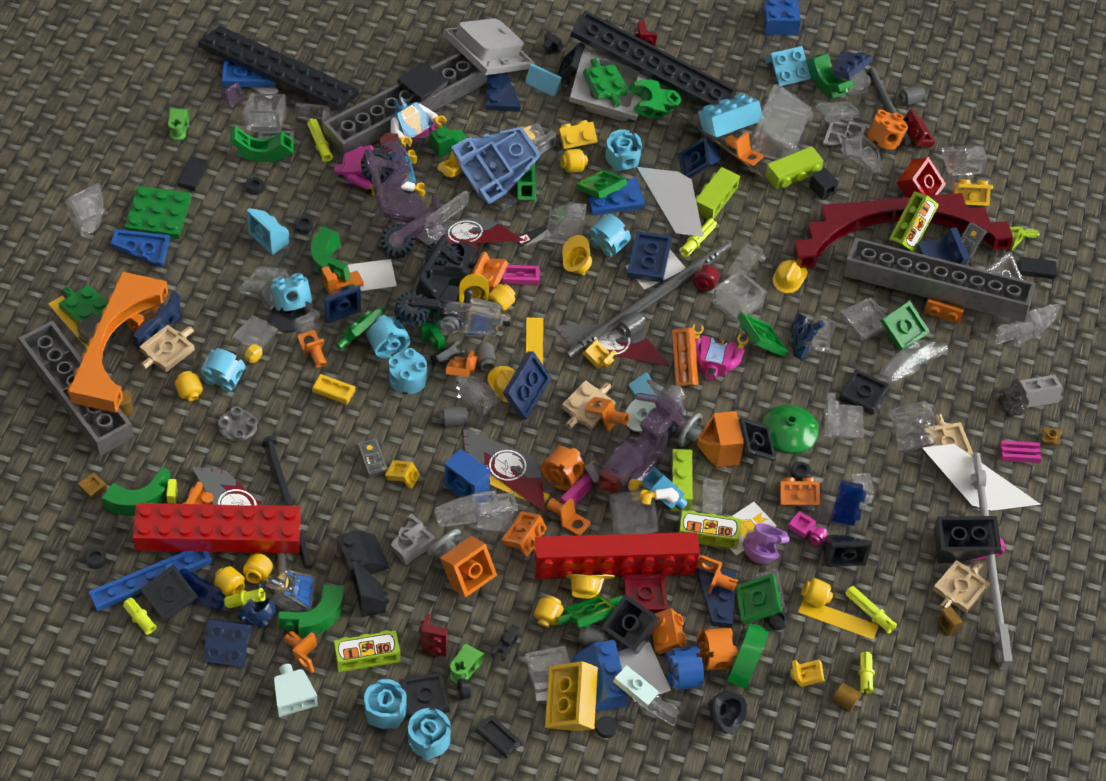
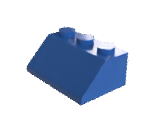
(606, 658)

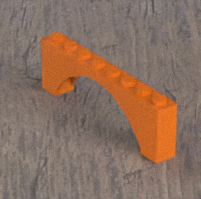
(91, 382)

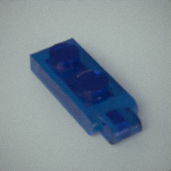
(208, 594)

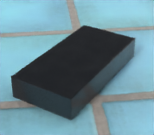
(193, 173)
(1037, 267)
(498, 736)

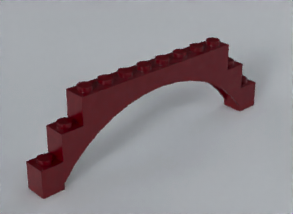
(844, 218)

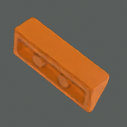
(685, 357)

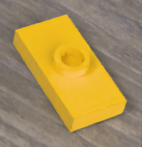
(333, 389)

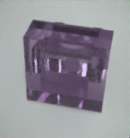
(233, 93)

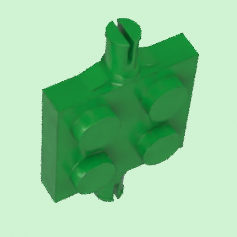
(605, 82)
(82, 303)
(358, 326)
(589, 611)

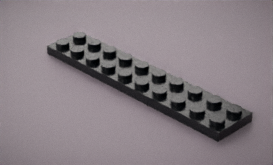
(651, 60)
(279, 68)

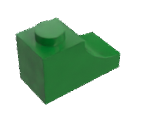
(443, 139)

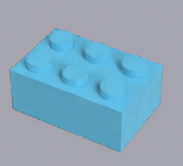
(730, 115)

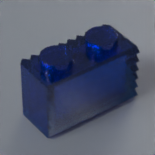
(847, 503)

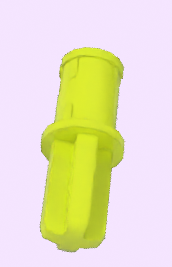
(240, 599)
(139, 616)
(866, 673)

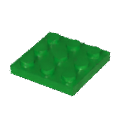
(158, 211)

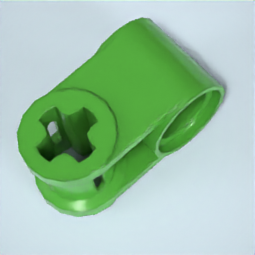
(178, 123)
(465, 663)

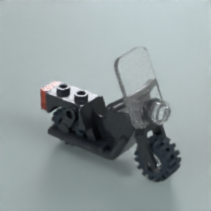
(438, 290)

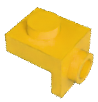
(450, 167)
(599, 355)
(807, 673)

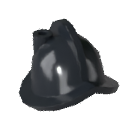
(728, 710)

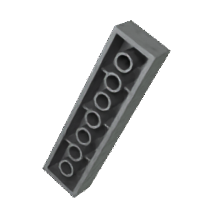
(56, 365)

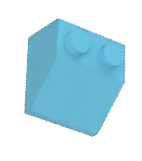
(267, 230)

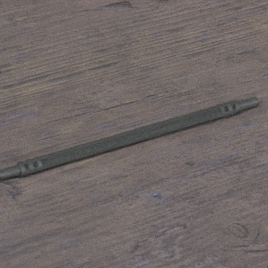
(649, 299)

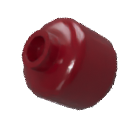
(706, 278)

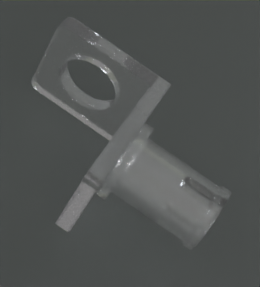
(823, 335)

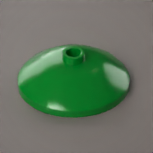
(791, 436)

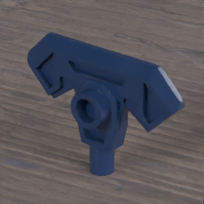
(803, 332)

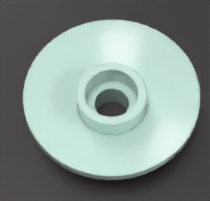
(638, 411)

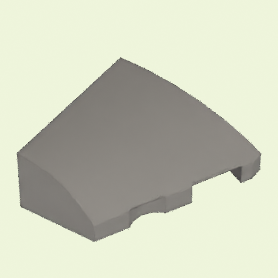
(839, 131)
(412, 540)

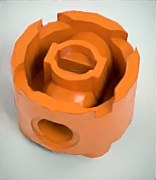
(887, 129)
(563, 467)
(716, 648)

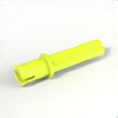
(321, 144)
(694, 241)
(877, 615)

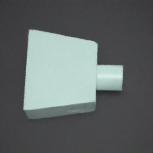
(293, 691)

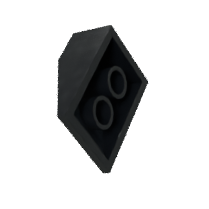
(966, 537)

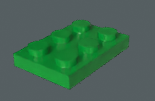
(761, 334)

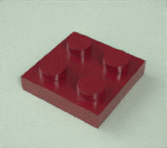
(647, 590)

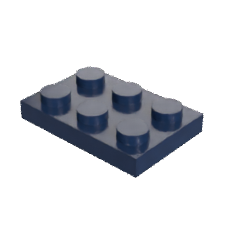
(649, 256)
(527, 385)

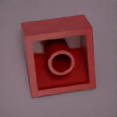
(921, 177)

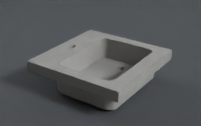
(489, 46)
(584, 96)

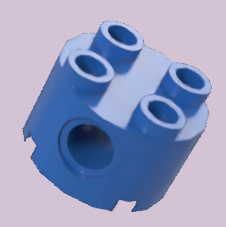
(685, 668)

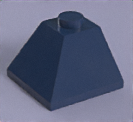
(699, 157)
(342, 303)

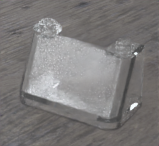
(781, 124)

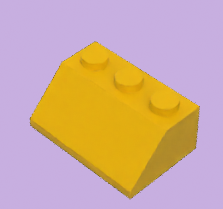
(571, 696)

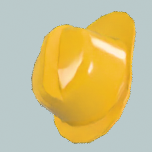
(576, 255)
(789, 277)
(477, 284)
(499, 379)
(587, 586)

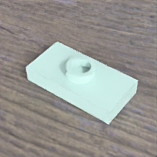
(636, 686)

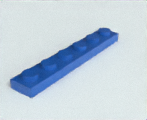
(131, 584)

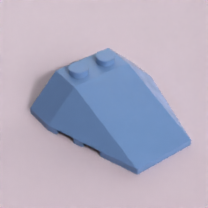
(495, 161)

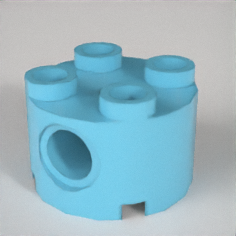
(623, 150)
(609, 235)
(290, 300)
(387, 336)
(222, 369)
(407, 371)
(385, 704)
(429, 733)

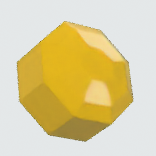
(253, 353)

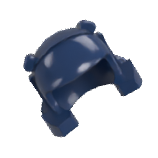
(259, 612)

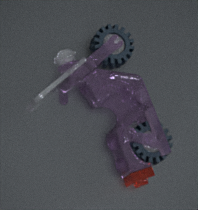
(400, 206)
(648, 448)

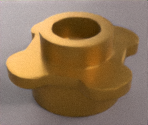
(1051, 440)

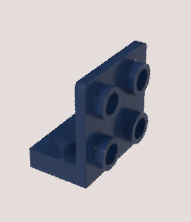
(947, 248)
(226, 642)

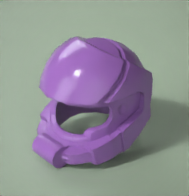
(761, 543)

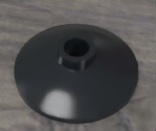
(283, 321)

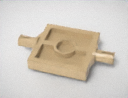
(167, 348)
(577, 402)
(951, 434)
(961, 586)

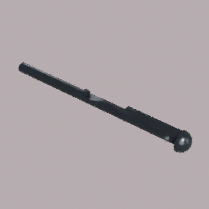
(268, 444)

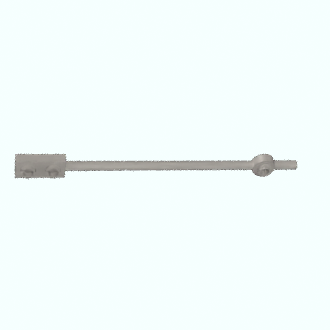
(1001, 635)

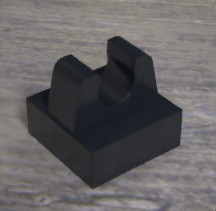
(552, 43)

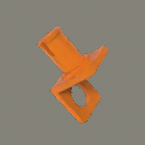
(743, 148)
(314, 348)
(607, 412)
(568, 515)
(719, 579)
(302, 648)

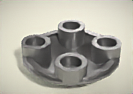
(237, 424)

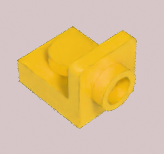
(403, 471)

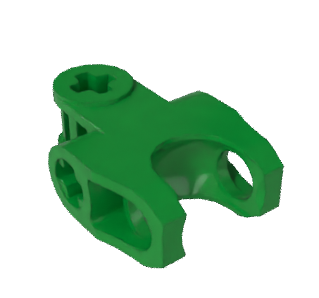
(655, 101)

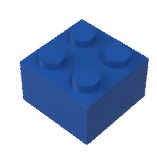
(781, 17)
(466, 475)

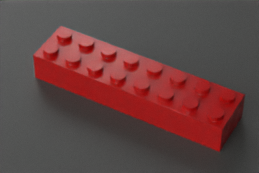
(217, 528)
(616, 555)

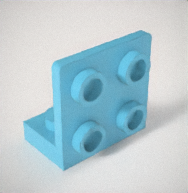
(789, 66)

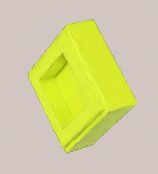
(172, 491)

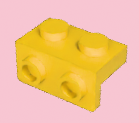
(577, 135)
(974, 193)

